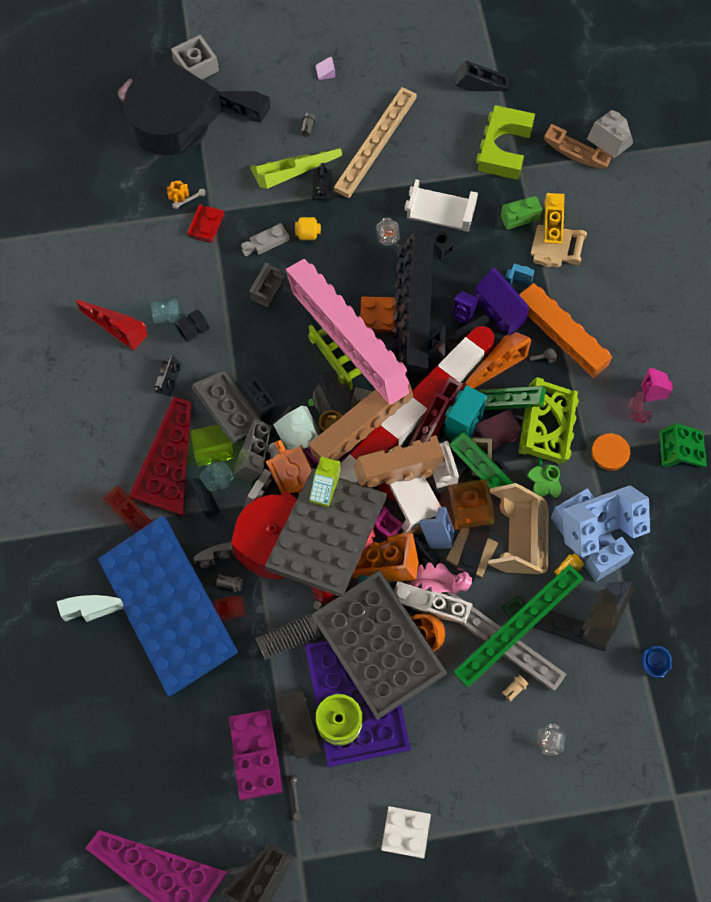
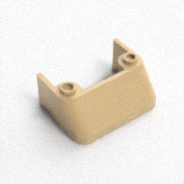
(527, 530)

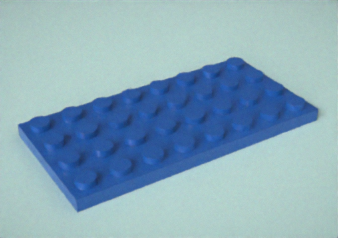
(167, 606)

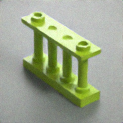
(344, 378)

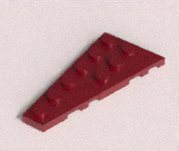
(164, 470)

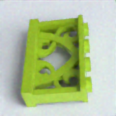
(566, 421)

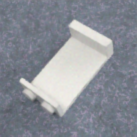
(440, 208)
(415, 501)

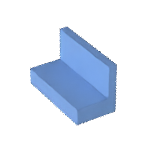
(439, 531)

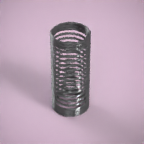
(273, 636)

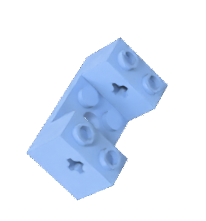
(621, 509)
(611, 553)

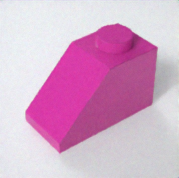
(656, 385)

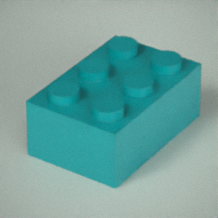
(465, 413)

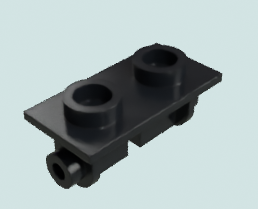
(321, 182)
(170, 370)
(423, 556)

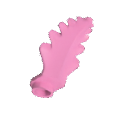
(440, 579)

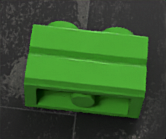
(521, 212)

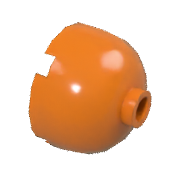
(431, 629)

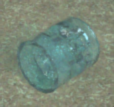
(165, 311)

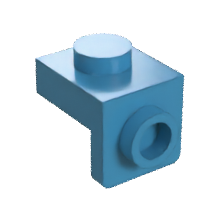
(520, 273)

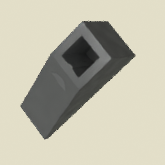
(253, 452)

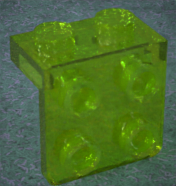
(211, 445)

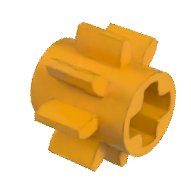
(177, 191)

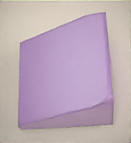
(325, 69)

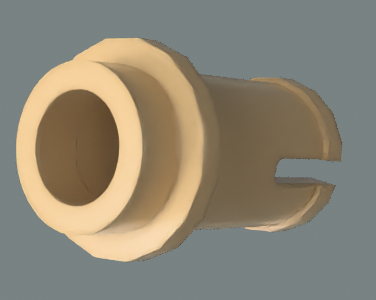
(516, 687)

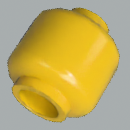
(307, 228)

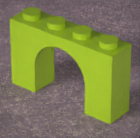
(503, 121)

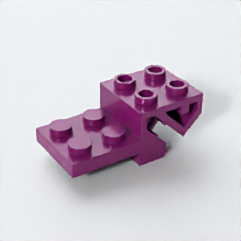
(255, 755)

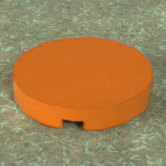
(610, 452)

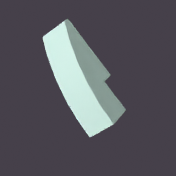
(88, 606)

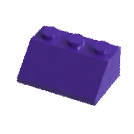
(501, 302)

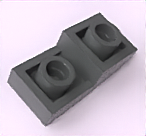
(208, 557)

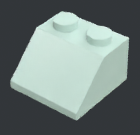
(297, 428)

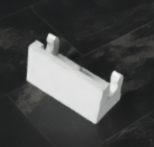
(446, 471)

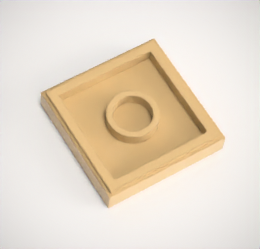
(455, 552)

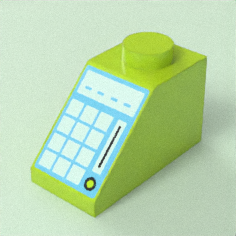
(325, 481)

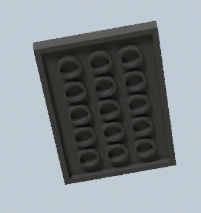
(324, 542)
(379, 645)

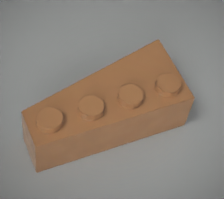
(399, 463)

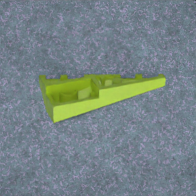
(282, 170)

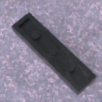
(565, 627)

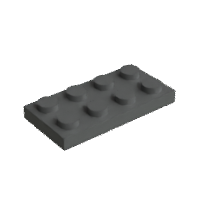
(226, 405)

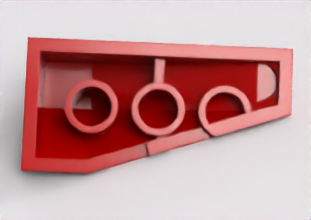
(119, 325)

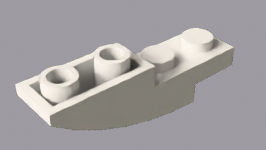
(433, 603)

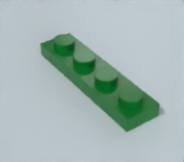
(514, 397)
(479, 461)

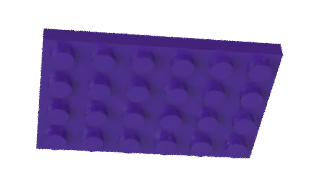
(376, 737)

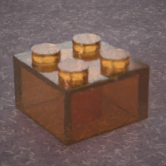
(471, 504)

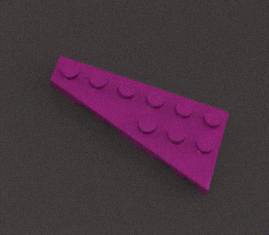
(156, 872)

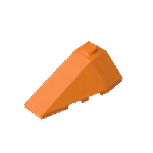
(506, 354)
(394, 558)

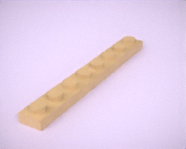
(375, 142)

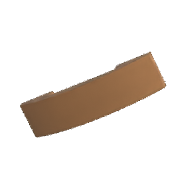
(575, 150)

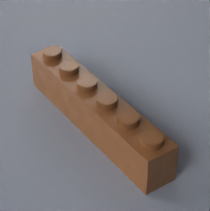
(355, 425)

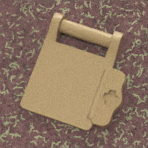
(553, 254)

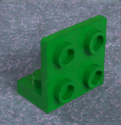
(682, 444)

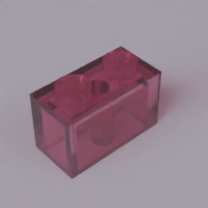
(499, 428)

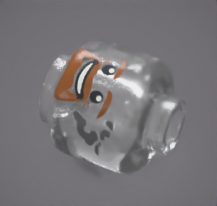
(388, 231)
(551, 740)

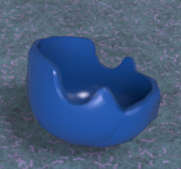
(656, 661)

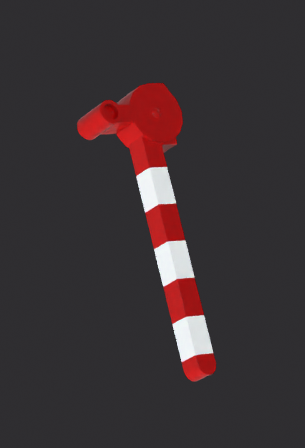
(265, 517)

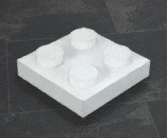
(406, 832)

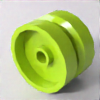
(336, 707)

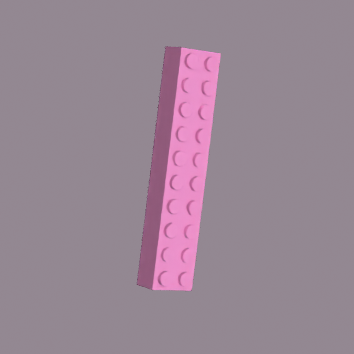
(349, 331)

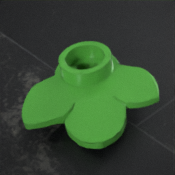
(543, 482)

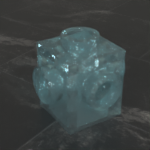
(217, 476)

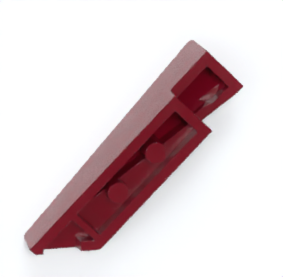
(437, 410)

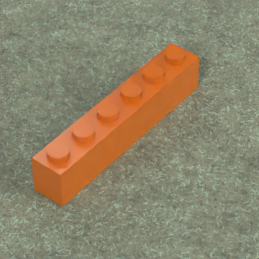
(565, 331)

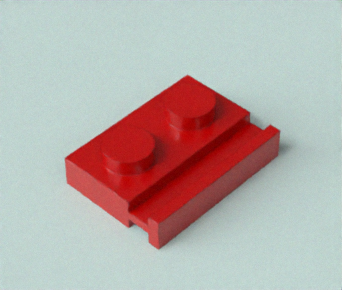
(205, 223)

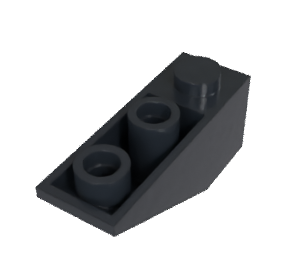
(247, 103)

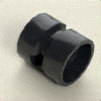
(194, 324)

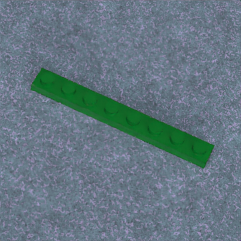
(518, 626)

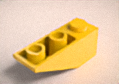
(553, 218)

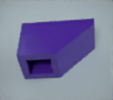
(464, 307)

